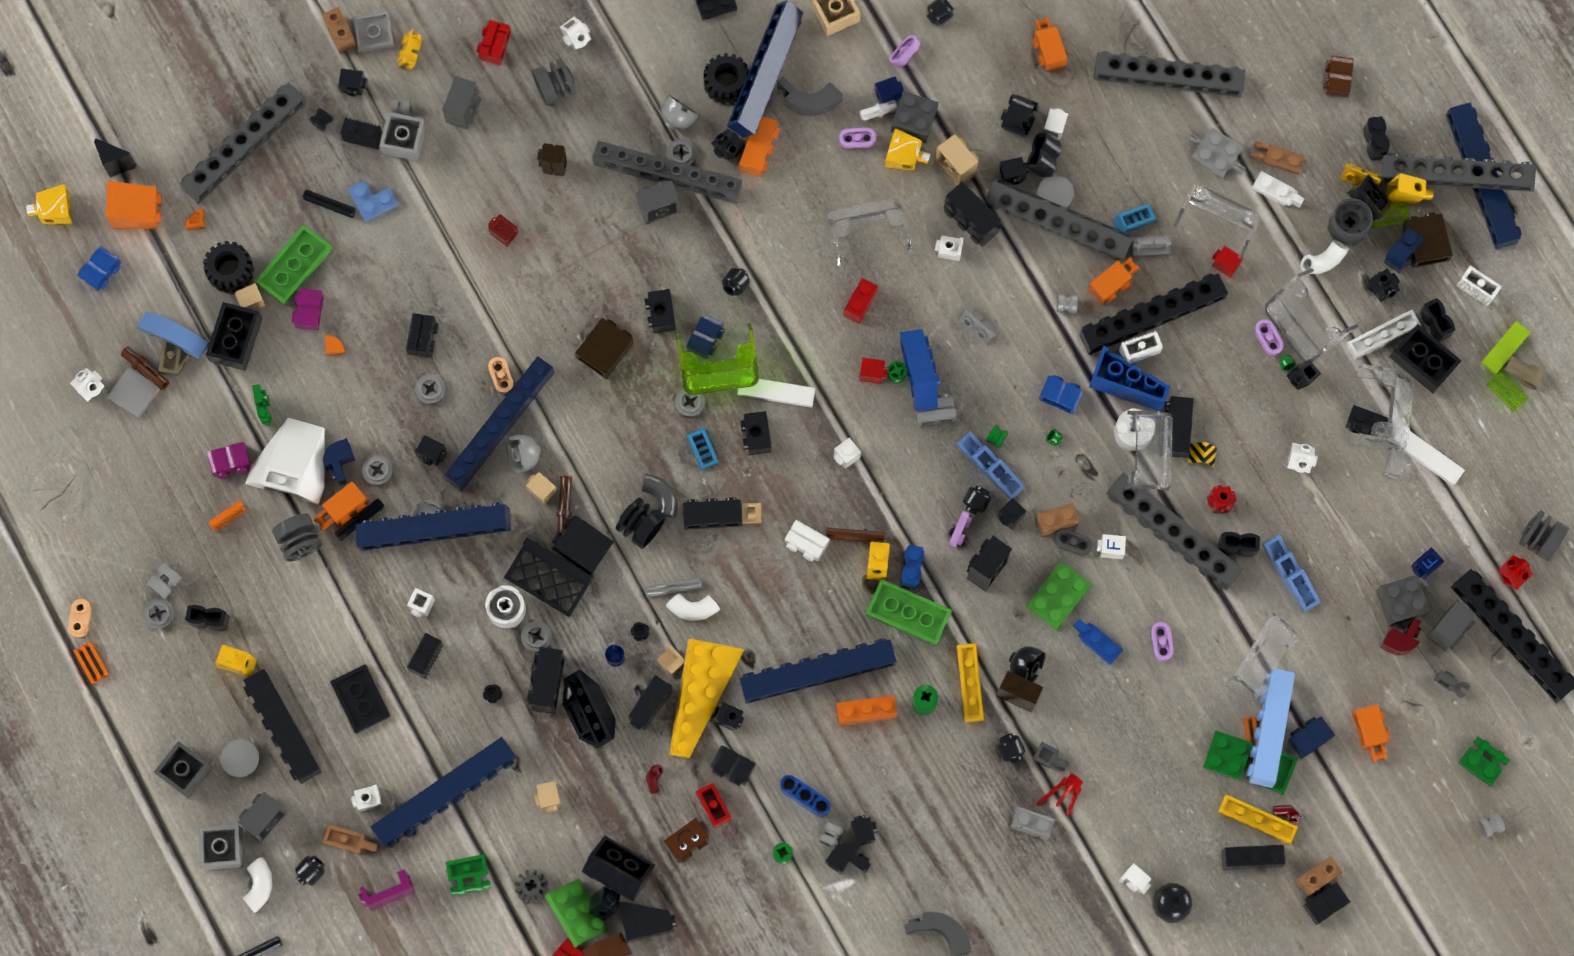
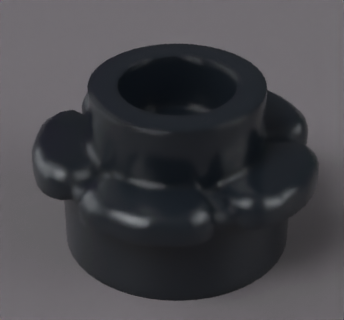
(640, 626)
(487, 693)

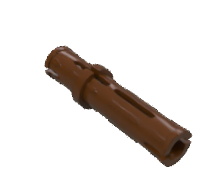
(138, 362)
(565, 482)
(855, 535)

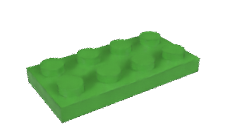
(294, 264)
(908, 612)

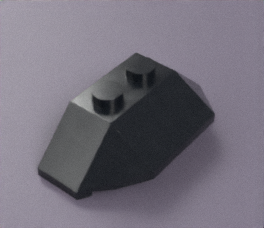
(588, 709)

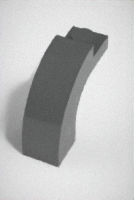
(809, 104)
(945, 925)

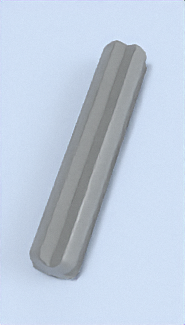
(673, 587)

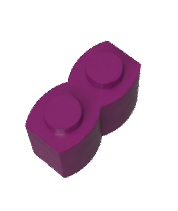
(308, 309)
(228, 460)

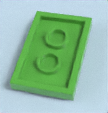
(1058, 595)
(571, 908)

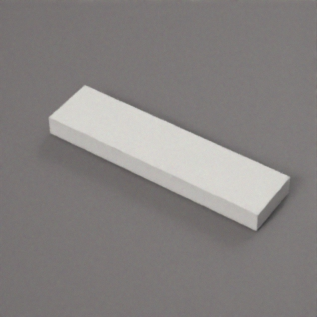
(1382, 334)
(780, 392)
(1433, 459)

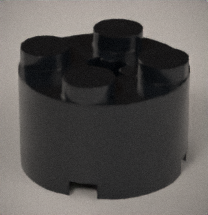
(1019, 116)

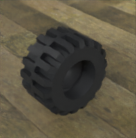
(721, 65)
(218, 256)

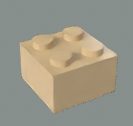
(835, 14)
(957, 159)

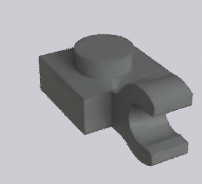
(1447, 680)
(1047, 756)

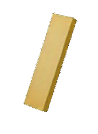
(970, 683)
(1257, 819)

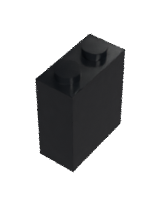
(581, 544)

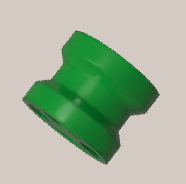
(896, 368)
(997, 436)
(782, 856)

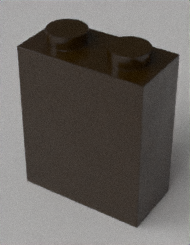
(1435, 244)
(604, 347)
(1019, 691)

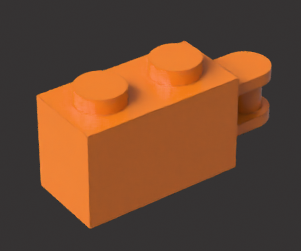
(1049, 45)
(1113, 281)
(342, 506)
(1371, 730)

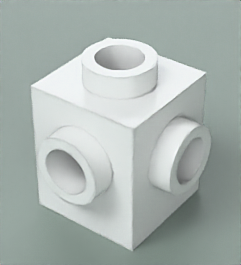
(575, 33)
(87, 384)
(1301, 458)

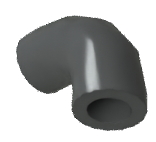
(664, 494)

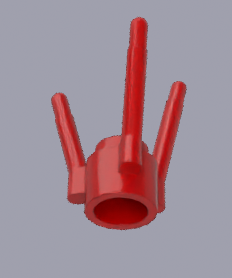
(1071, 785)

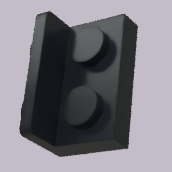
(714, 8)
(1362, 420)

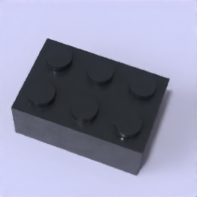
(972, 214)
(234, 336)
(1425, 358)
(988, 563)
(546, 680)
(618, 868)

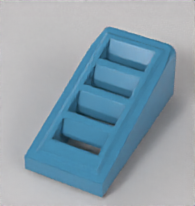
(1123, 223)
(702, 431)

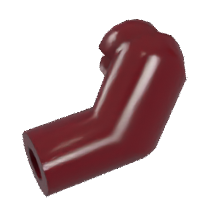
(653, 776)
(1288, 811)

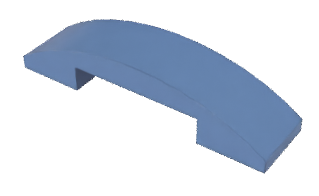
(173, 333)

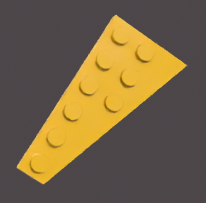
(702, 683)

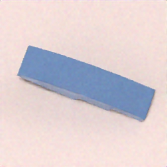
(990, 465)
(1290, 573)

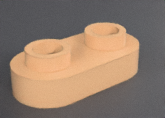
(501, 376)
(80, 617)

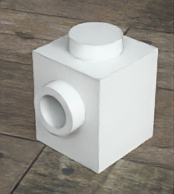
(846, 453)
(420, 603)

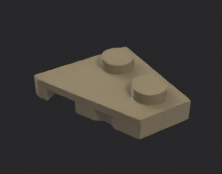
(172, 359)

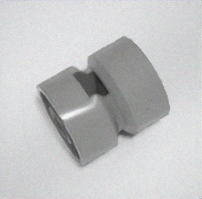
(160, 587)

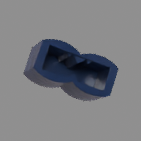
(705, 336)
(1311, 737)

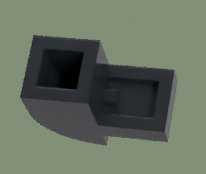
(843, 855)

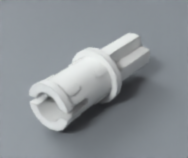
(878, 110)

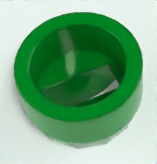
(1286, 362)
(1054, 437)

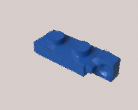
(1098, 641)

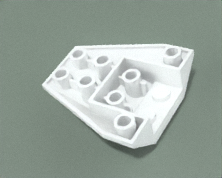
(292, 462)

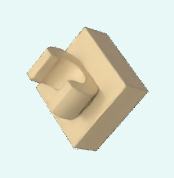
(751, 513)

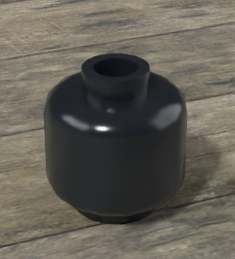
(940, 12)
(735, 281)
(977, 499)
(1010, 748)
(309, 870)

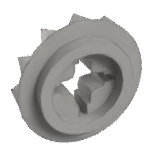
(687, 147)
(429, 380)
(680, 401)
(377, 461)
(150, 610)
(534, 628)

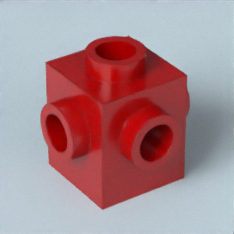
(1218, 504)
(1515, 572)

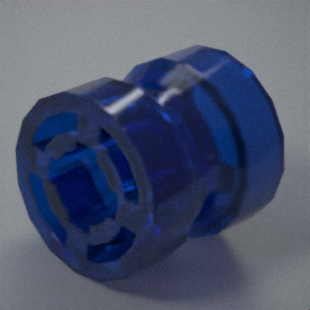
(615, 651)

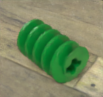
(924, 707)

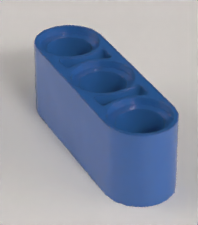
(801, 787)

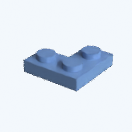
(369, 204)

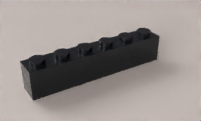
(282, 726)

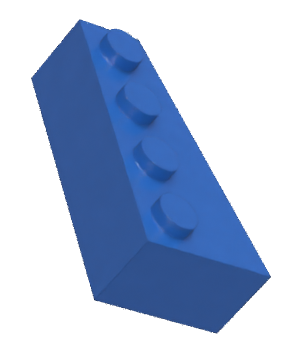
(920, 369)
(1128, 382)

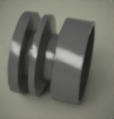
(553, 82)
(1357, 215)
(1543, 535)
(297, 537)

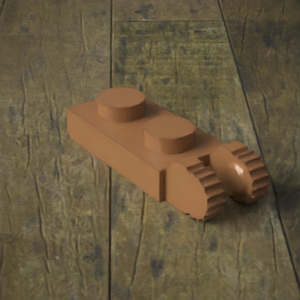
(1278, 157)

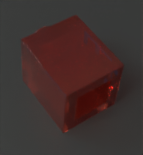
(502, 229)

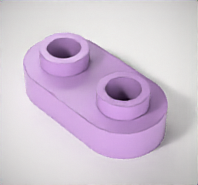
(904, 51)
(857, 136)
(1268, 338)
(958, 537)
(1162, 642)

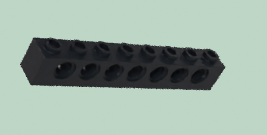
(1095, 343)
(1515, 646)

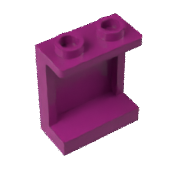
(389, 895)

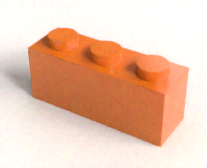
(759, 147)
(866, 710)

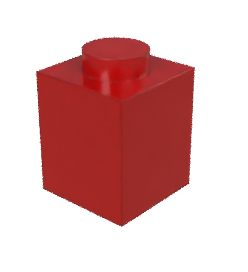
(1226, 261)
(873, 370)

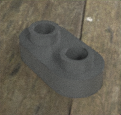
(1073, 542)

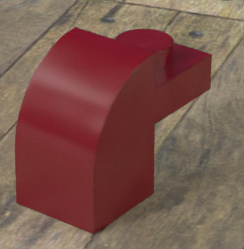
(1400, 643)

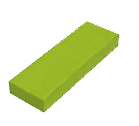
(1505, 347)

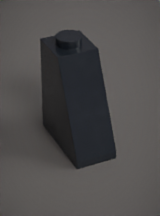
(650, 703)
(645, 922)

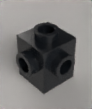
(727, 145)
(1384, 285)

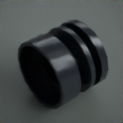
(642, 524)

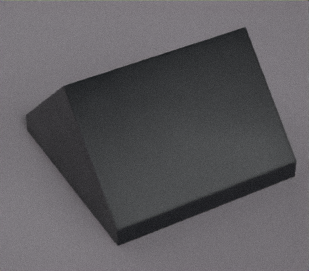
(114, 159)
(1372, 195)

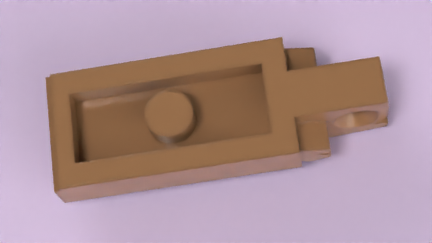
(349, 840)

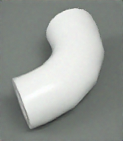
(1327, 260)
(692, 610)
(261, 886)

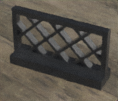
(558, 563)

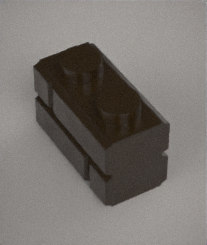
(552, 159)

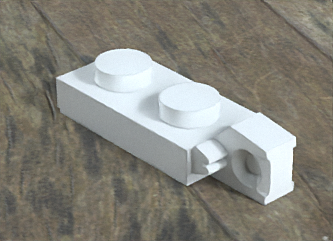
(1277, 190)

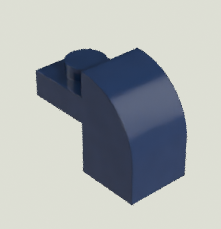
(1402, 250)
(337, 455)

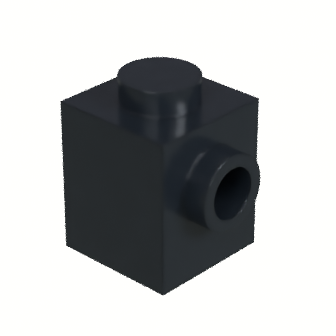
(352, 82)
(1013, 170)
(1303, 374)
(431, 451)
(1011, 514)
(727, 716)
(863, 830)
(604, 903)

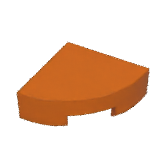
(196, 220)
(333, 346)

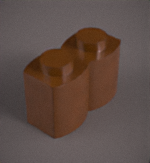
(1339, 76)

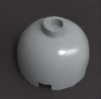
(677, 114)
(523, 452)

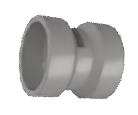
(401, 107)
(1067, 303)
(1491, 825)
(831, 835)

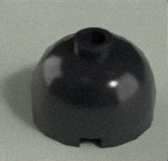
(1026, 662)
(1172, 902)

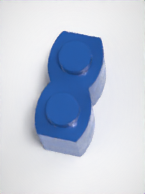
(99, 268)
(1061, 394)
(912, 567)

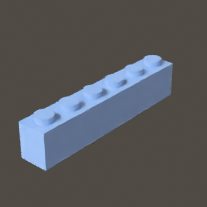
(1271, 729)

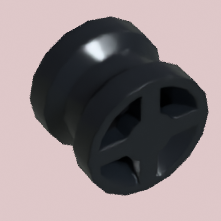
(321, 119)

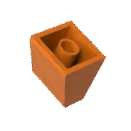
(133, 206)

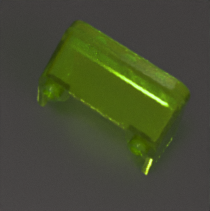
(721, 374)

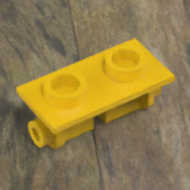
(406, 56)
(1354, 175)

